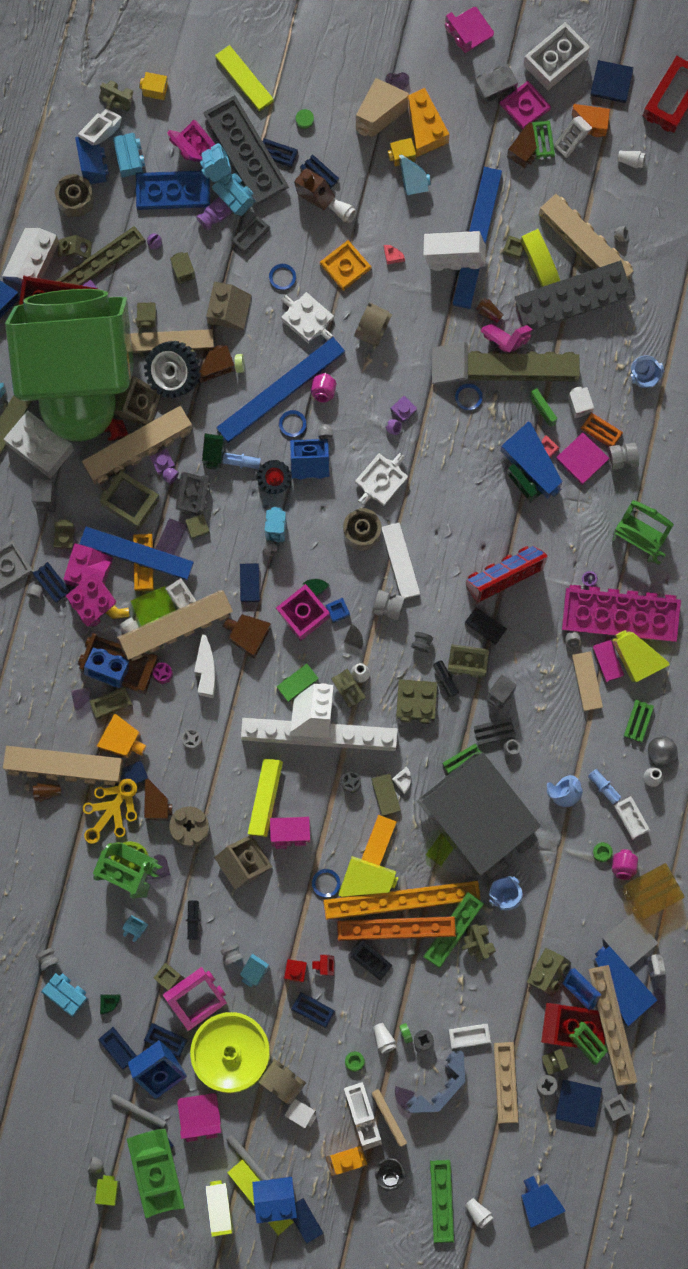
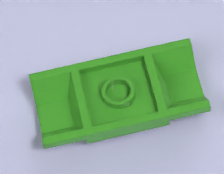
(155, 1172)

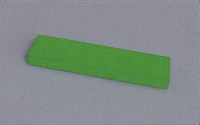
(464, 915)
(441, 1201)

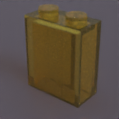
(653, 892)

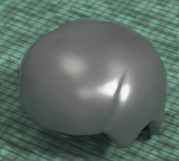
(662, 751)

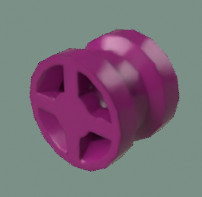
(160, 670)

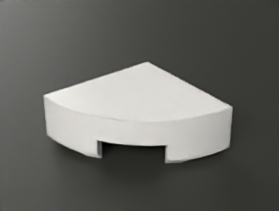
(403, 780)

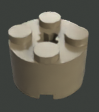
(74, 185)
(372, 323)
(356, 520)
(196, 835)
(282, 1082)

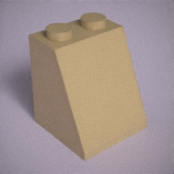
(380, 108)

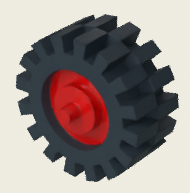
(274, 477)

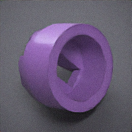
(156, 244)
(393, 427)
(170, 475)
(586, 578)

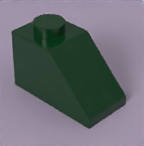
(213, 451)

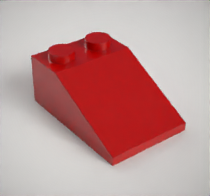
(562, 1021)

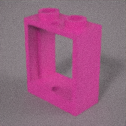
(184, 987)

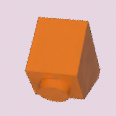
(594, 116)

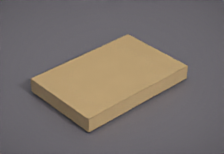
(389, 1118)

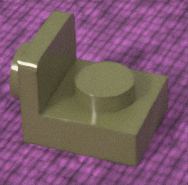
(64, 534)
(168, 977)
(554, 1062)

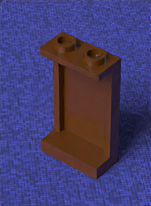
(139, 671)

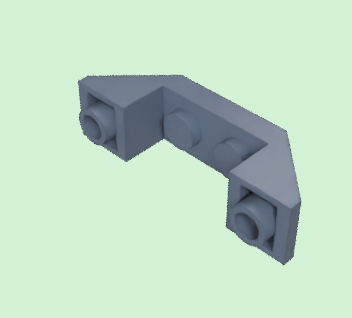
(455, 1065)

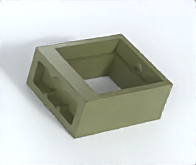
(144, 511)

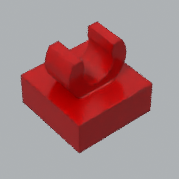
(117, 430)
(325, 965)

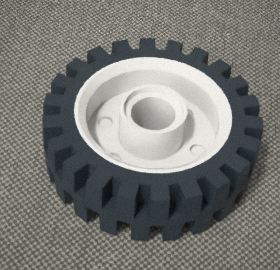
(159, 369)

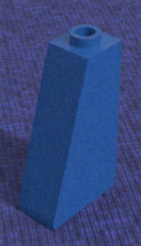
(528, 452)
(631, 993)

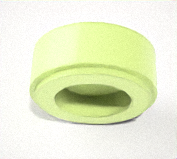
(239, 363)

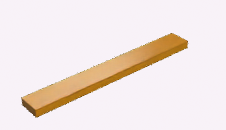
(399, 900)

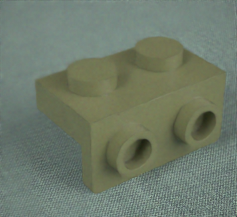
(468, 660)
(549, 972)

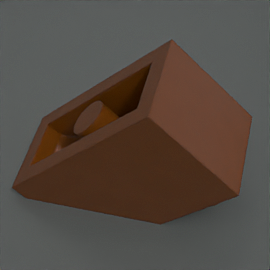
(524, 147)
(217, 364)
(156, 804)

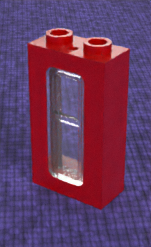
(670, 98)

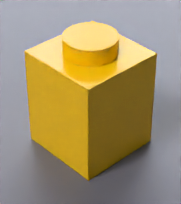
(154, 86)
(402, 147)

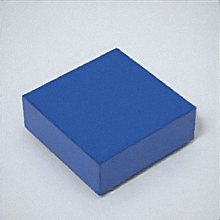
(337, 610)

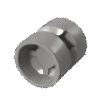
(623, 456)
(388, 605)

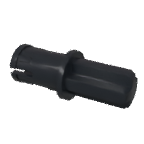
(445, 679)
(193, 920)

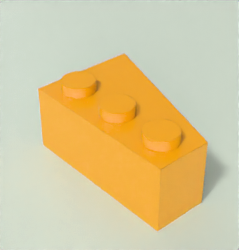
(427, 126)

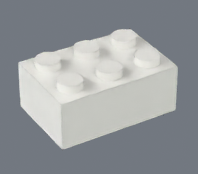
(556, 56)
(454, 250)
(38, 444)

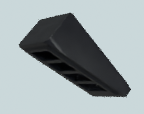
(353, 954)

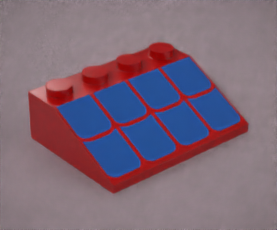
(506, 574)

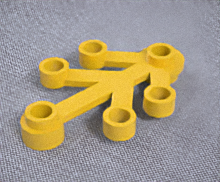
(112, 808)

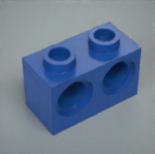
(104, 671)

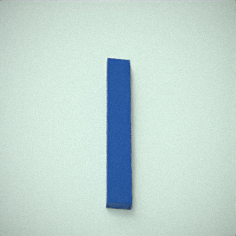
(480, 222)
(280, 390)

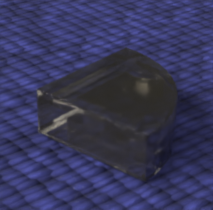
(354, 637)

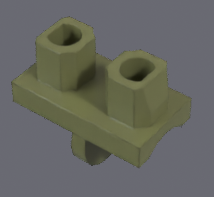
(114, 97)
(348, 688)
(475, 943)

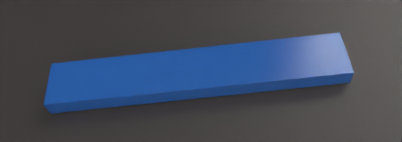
(137, 553)

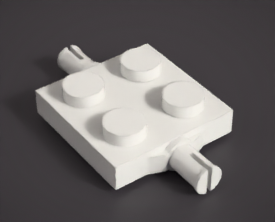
(307, 317)
(381, 479)

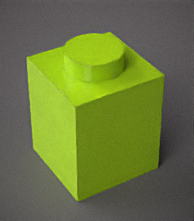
(107, 1191)

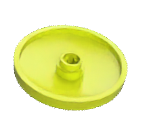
(230, 1052)

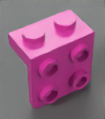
(468, 29)
(191, 141)
(505, 341)
(91, 600)
(199, 1117)

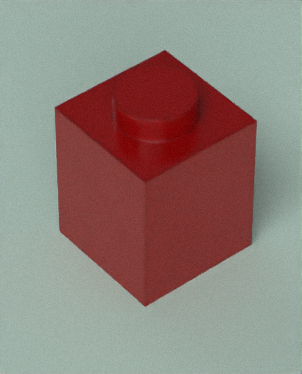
(295, 971)

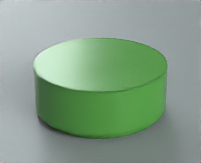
(304, 119)
(602, 852)
(406, 1033)
(354, 1061)

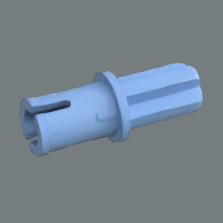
(241, 460)
(604, 786)

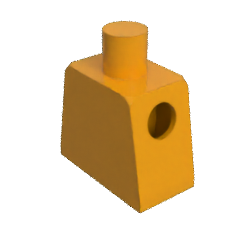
(121, 738)
(346, 1160)

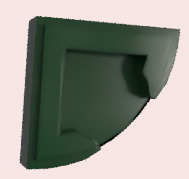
(317, 586)
(108, 1002)

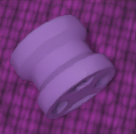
(207, 219)

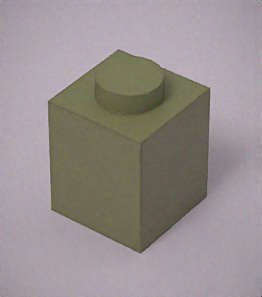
(182, 267)

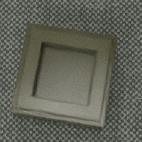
(513, 248)
(197, 526)

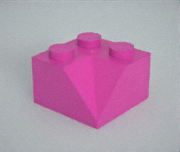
(85, 562)
(303, 612)
(289, 831)

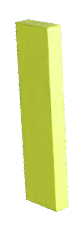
(244, 78)
(265, 797)
(243, 1177)

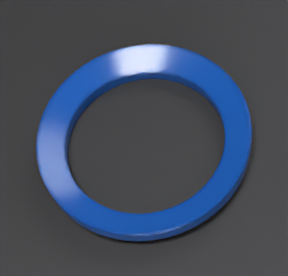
(282, 266)
(468, 386)
(289, 413)
(326, 871)

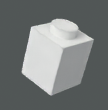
(580, 402)
(301, 1114)

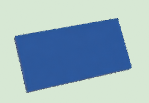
(172, 190)

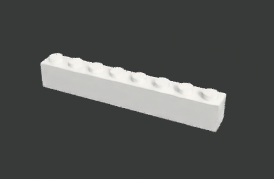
(340, 735)

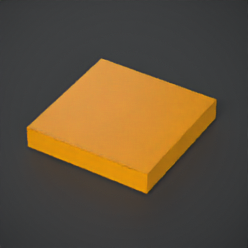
(345, 265)

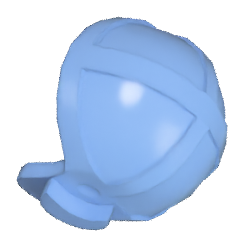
(646, 371)
(566, 792)
(505, 893)

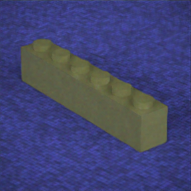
(523, 367)

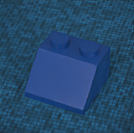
(92, 161)
(309, 458)
(156, 1069)
(274, 1200)

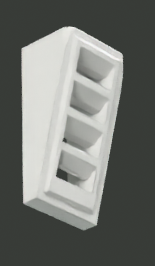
(580, 127)
(656, 965)

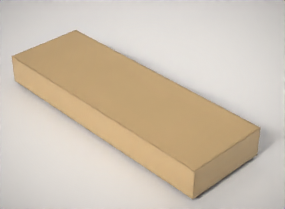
(587, 681)

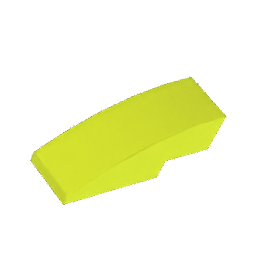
(540, 258)

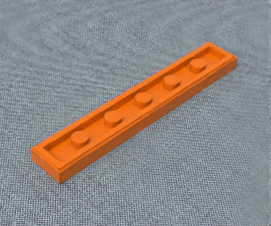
(396, 928)

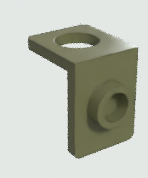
(71, 245)
(146, 315)

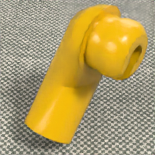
(116, 613)

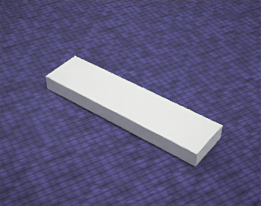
(400, 560)

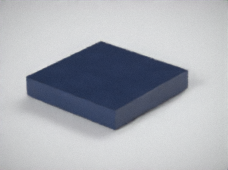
(611, 81)
(578, 1103)

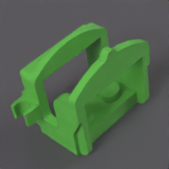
(640, 533)
(123, 876)

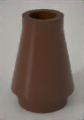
(489, 310)
(45, 791)

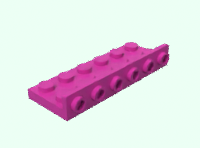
(615, 612)

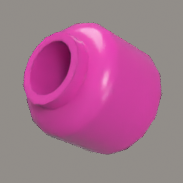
(323, 388)
(625, 864)

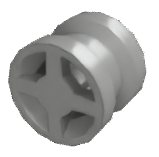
(189, 736)
(232, 954)
(47, 959)
(546, 1085)

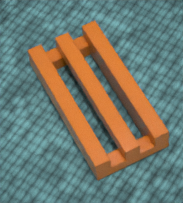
(599, 437)

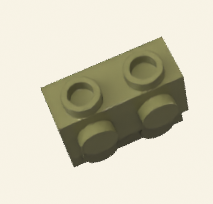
(416, 701)

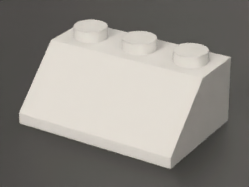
(31, 255)
(312, 712)

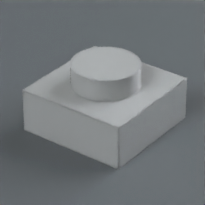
(616, 1107)

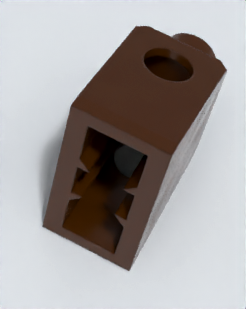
(308, 187)
(247, 633)

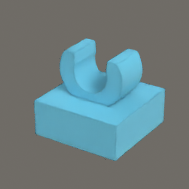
(134, 926)

